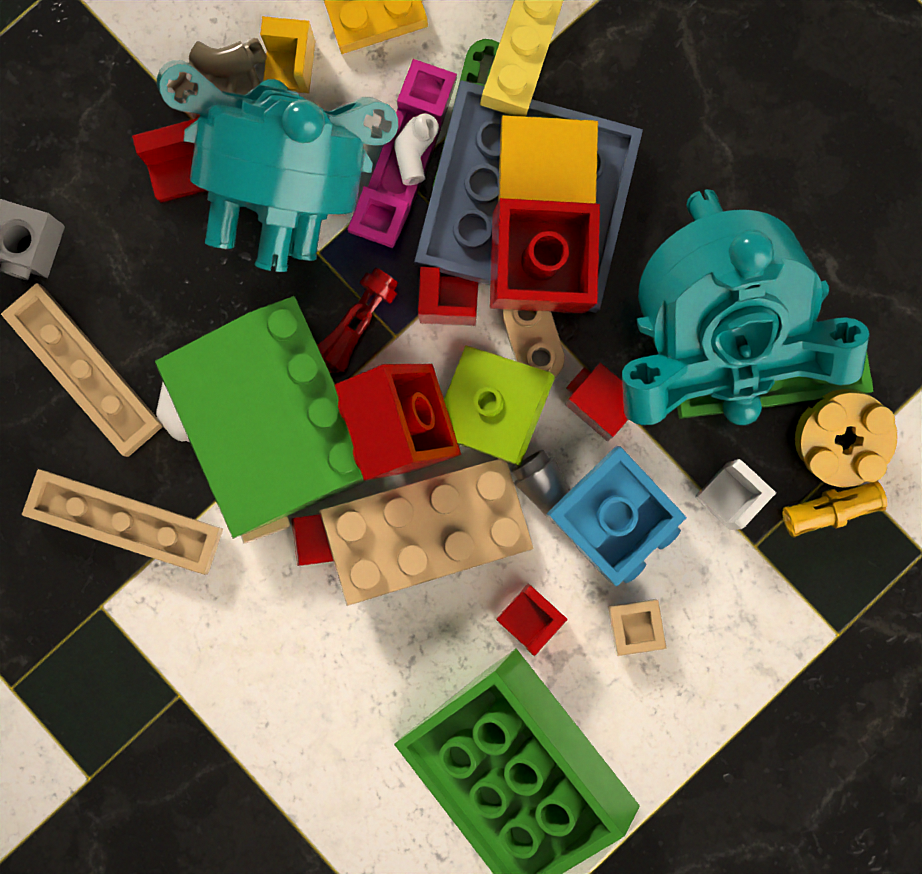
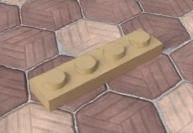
(82, 370)
(122, 522)

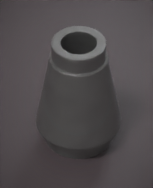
(540, 481)

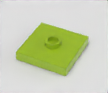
(496, 403)

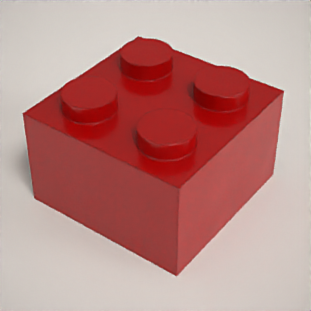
(544, 255)
(396, 419)

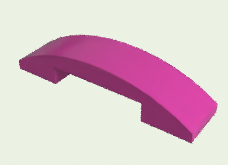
(386, 200)

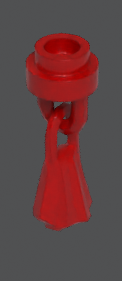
(339, 344)

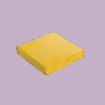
(548, 159)

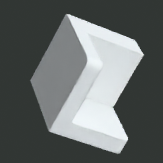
(735, 494)

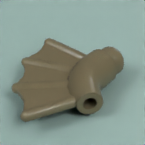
(227, 68)

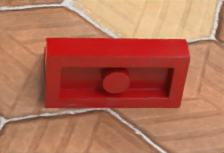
(168, 160)

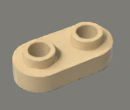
(532, 336)

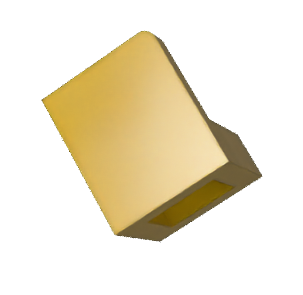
(289, 52)

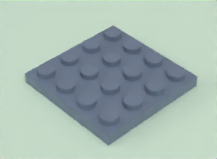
(467, 187)

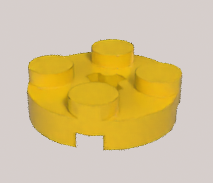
(864, 459)

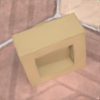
(637, 627)

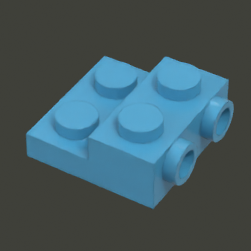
(617, 517)

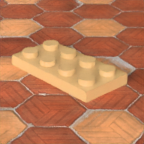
(425, 530)

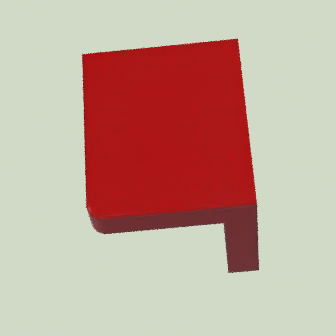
(446, 299)
(531, 619)

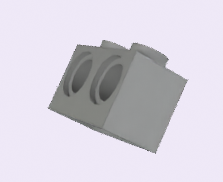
(45, 232)

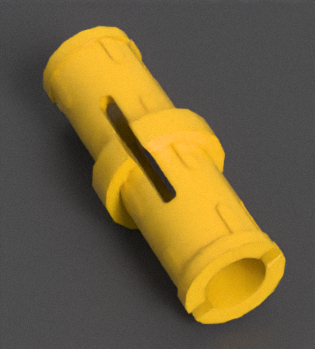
(834, 508)

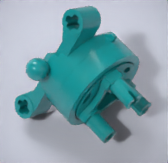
(276, 159)
(733, 314)

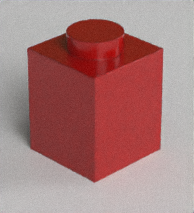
(598, 400)

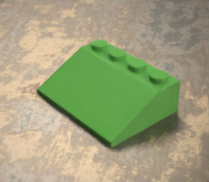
(262, 416)
(518, 774)

